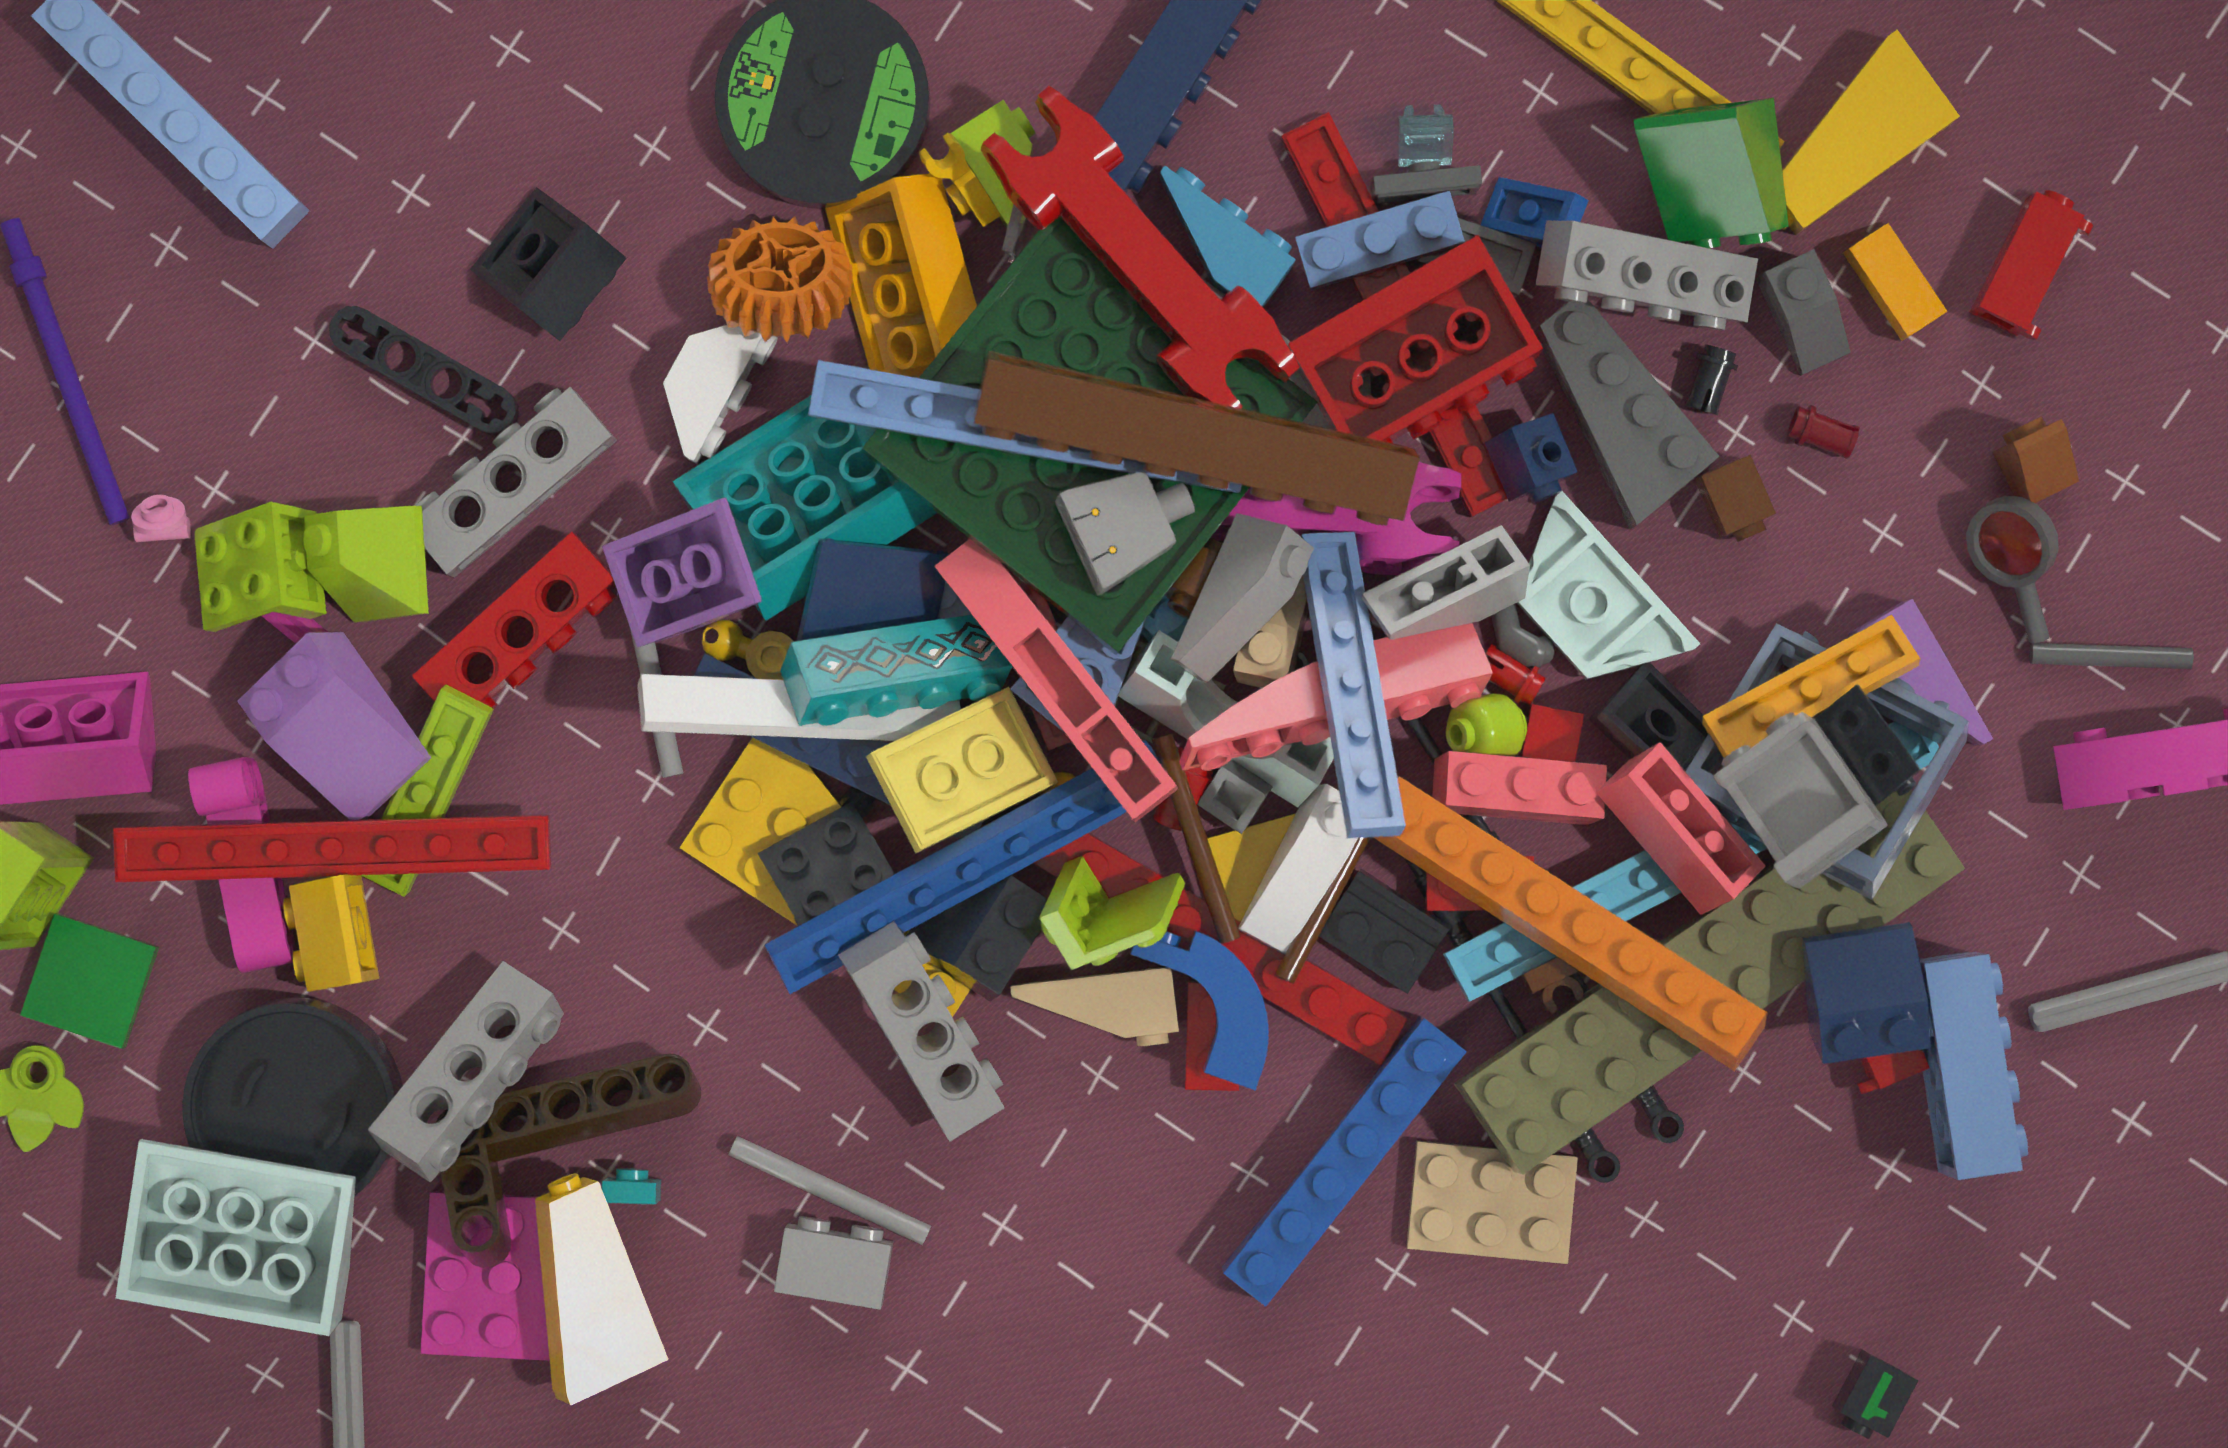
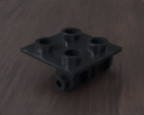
(1868, 746)
(826, 863)

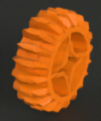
(779, 279)

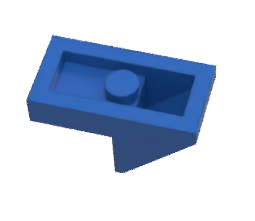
(1525, 207)

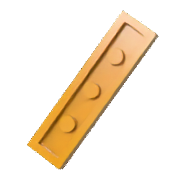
(1865, 659)

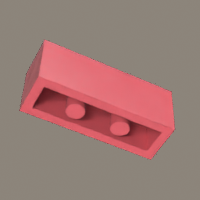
(1519, 787)
(1681, 829)

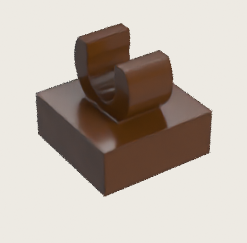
(1548, 977)

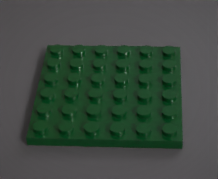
(1075, 315)

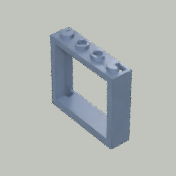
(1893, 700)

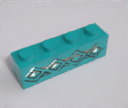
(892, 670)

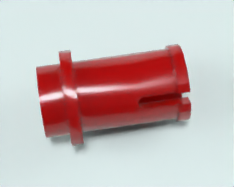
(1514, 676)

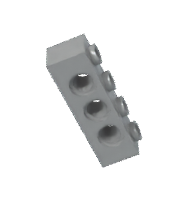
(583, 442)
(876, 969)
(469, 1043)

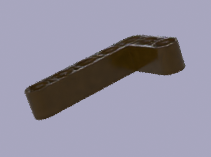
(545, 1131)

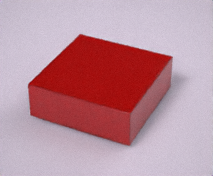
(1552, 734)

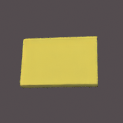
(962, 769)

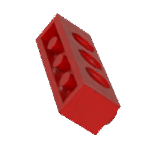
(527, 598)

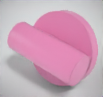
(160, 519)

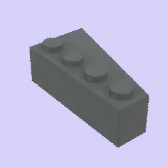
(1626, 416)

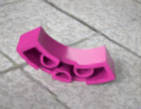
(2133, 765)

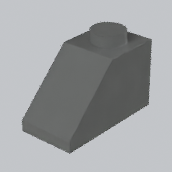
(1805, 311)

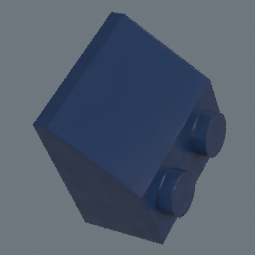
(1865, 993)

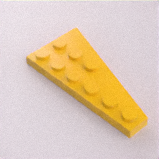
(758, 806)

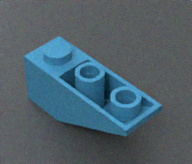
(1224, 242)

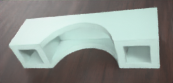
(1187, 705)

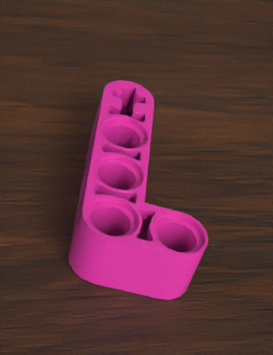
(253, 906)

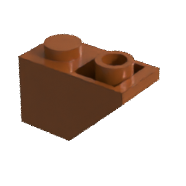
(2037, 460)

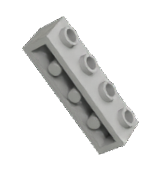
(1646, 272)

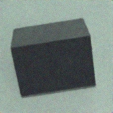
(1649, 712)

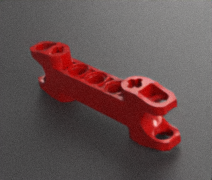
(1078, 188)

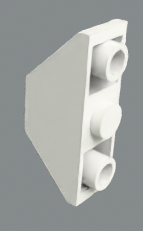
(710, 381)

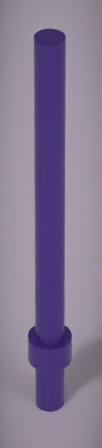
(29, 274)

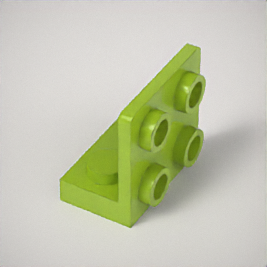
(256, 567)

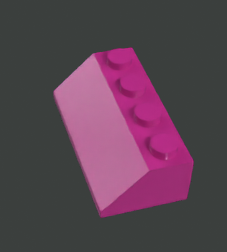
(76, 738)

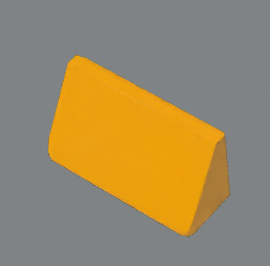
(1895, 282)

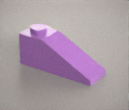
(1934, 676)

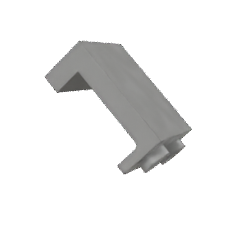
(1800, 798)

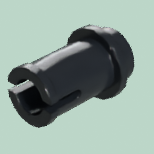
(1711, 375)

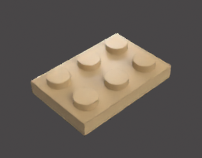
(1476, 1205)

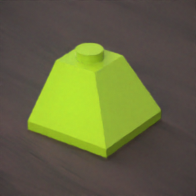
(370, 560)

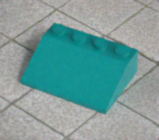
(801, 484)

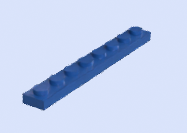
(946, 876)

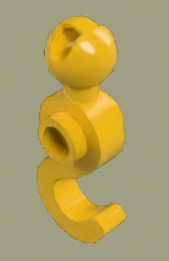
(762, 654)

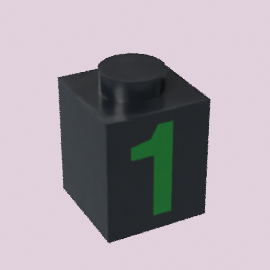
(1873, 1396)

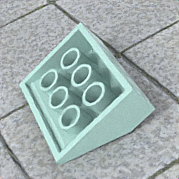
(237, 1238)

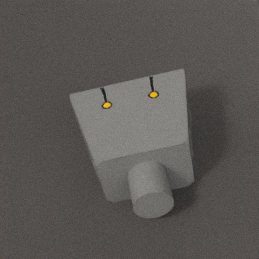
(1121, 525)

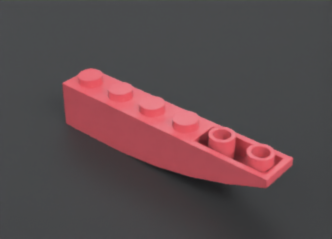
(1414, 678)
(1057, 679)

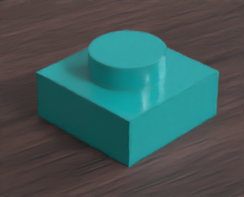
(632, 1187)

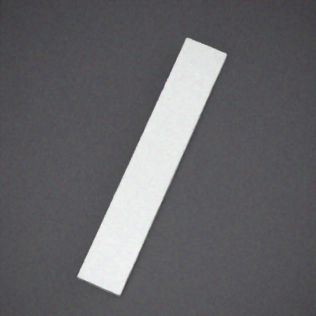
(759, 709)

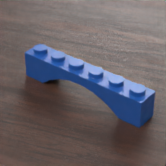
(1343, 1161)

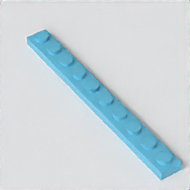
(1621, 889)

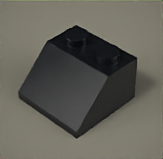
(548, 263)
(984, 935)

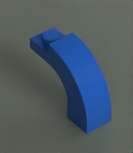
(1241, 1015)

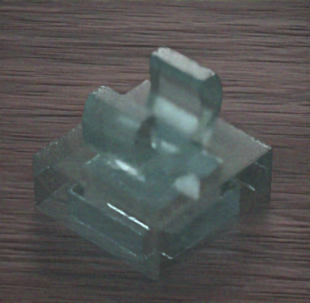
(1425, 137)

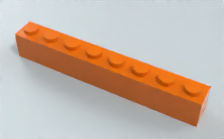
(1576, 928)

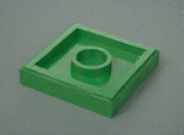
(89, 981)

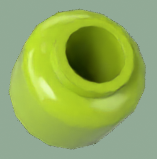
(1487, 726)

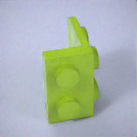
(1097, 928)

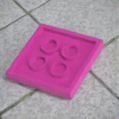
(484, 1309)

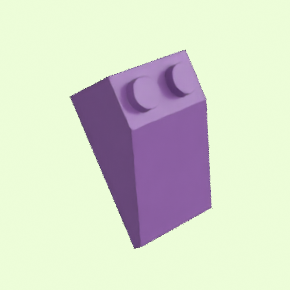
(682, 573)
(335, 724)

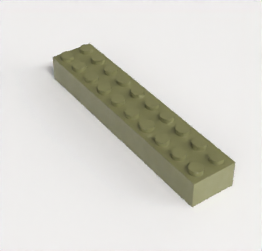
(1608, 1051)

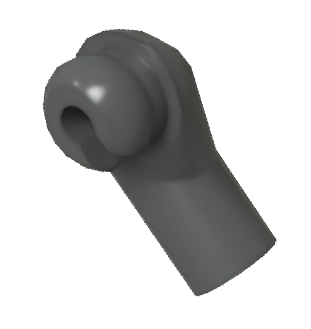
(1518, 642)

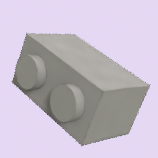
(834, 1263)

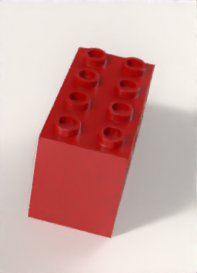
(1424, 316)

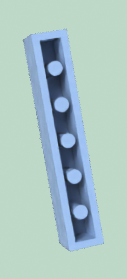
(173, 117)

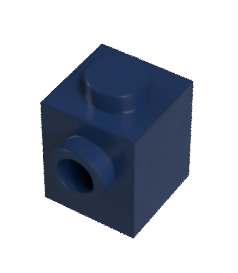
(1531, 459)

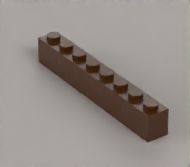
(1195, 437)

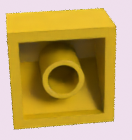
(331, 932)

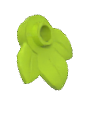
(35, 1105)

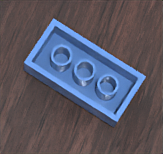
(1968, 1073)

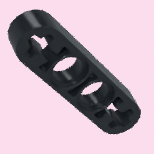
(426, 366)

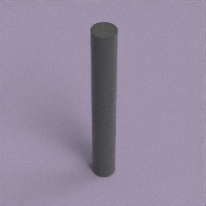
(2111, 656)

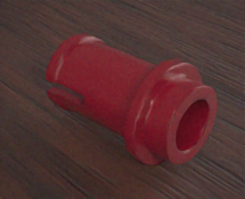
(1822, 431)

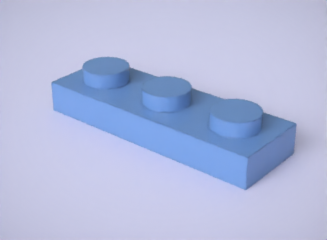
(1380, 240)

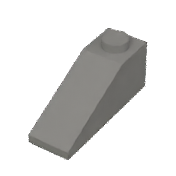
(1452, 587)
(1242, 593)

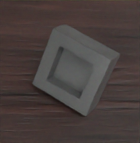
(1235, 795)

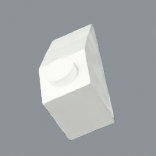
(1300, 871)

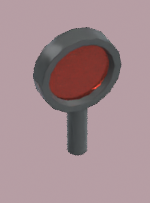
(2014, 547)

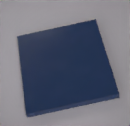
(870, 588)

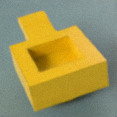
(966, 189)

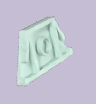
(1594, 600)

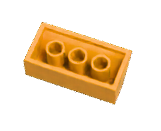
(906, 271)

